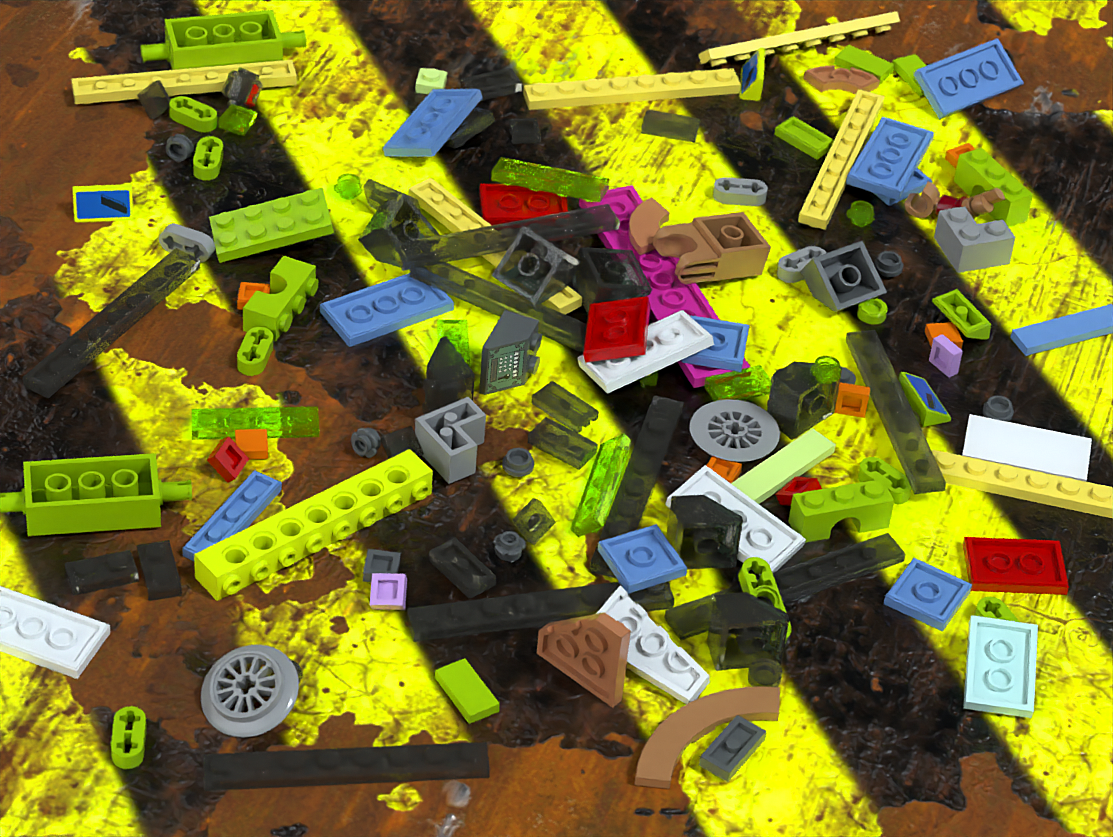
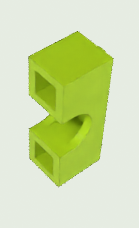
(980, 173)
(290, 288)
(819, 510)

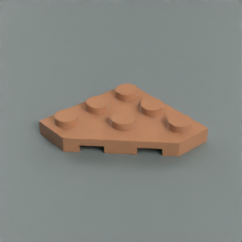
(590, 652)

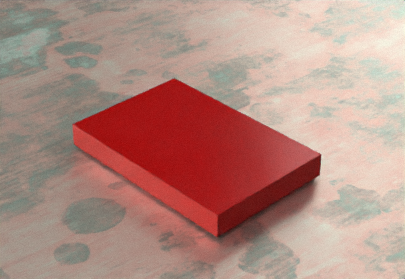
(515, 203)
(617, 329)
(1015, 565)

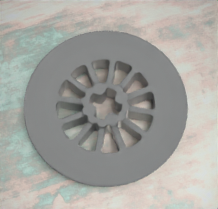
(753, 428)
(255, 720)

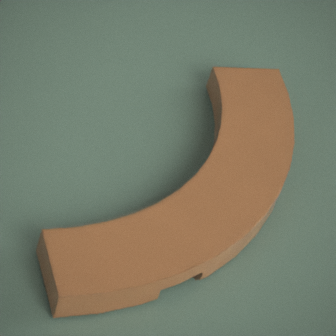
(696, 720)

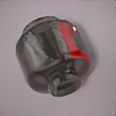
(242, 88)

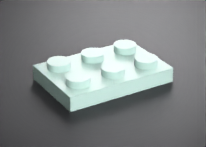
(1001, 666)

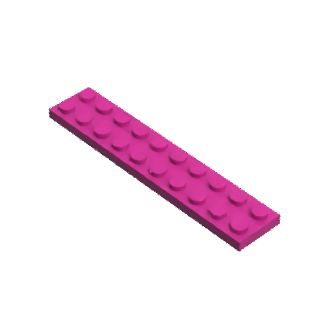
(667, 292)

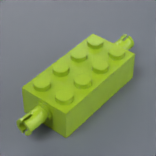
(223, 40)
(93, 494)

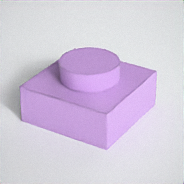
(945, 355)
(388, 591)

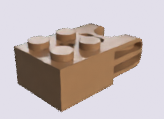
(714, 248)

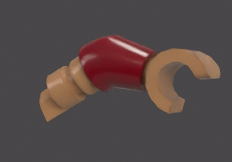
(930, 200)

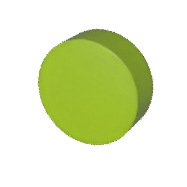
(872, 311)

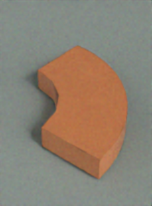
(829, 78)
(645, 223)

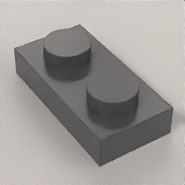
(732, 748)

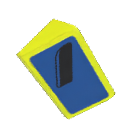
(753, 76)
(103, 203)

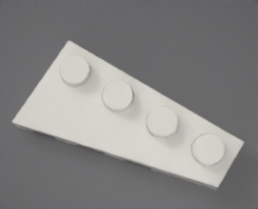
(654, 653)

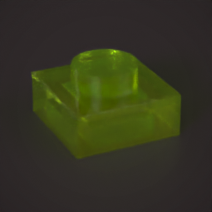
(237, 119)

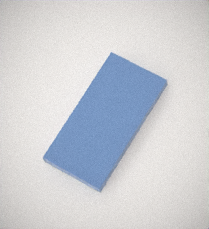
(968, 78)
(432, 123)
(890, 158)
(384, 308)

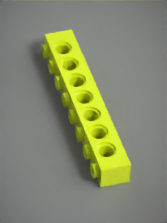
(312, 524)

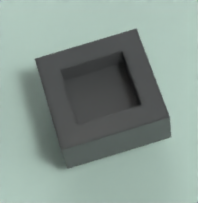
(380, 563)

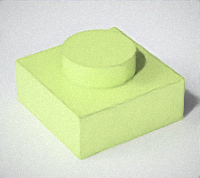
(430, 79)

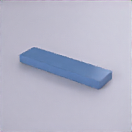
(1064, 330)
(236, 512)

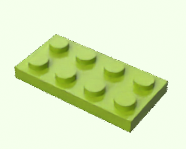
(271, 225)

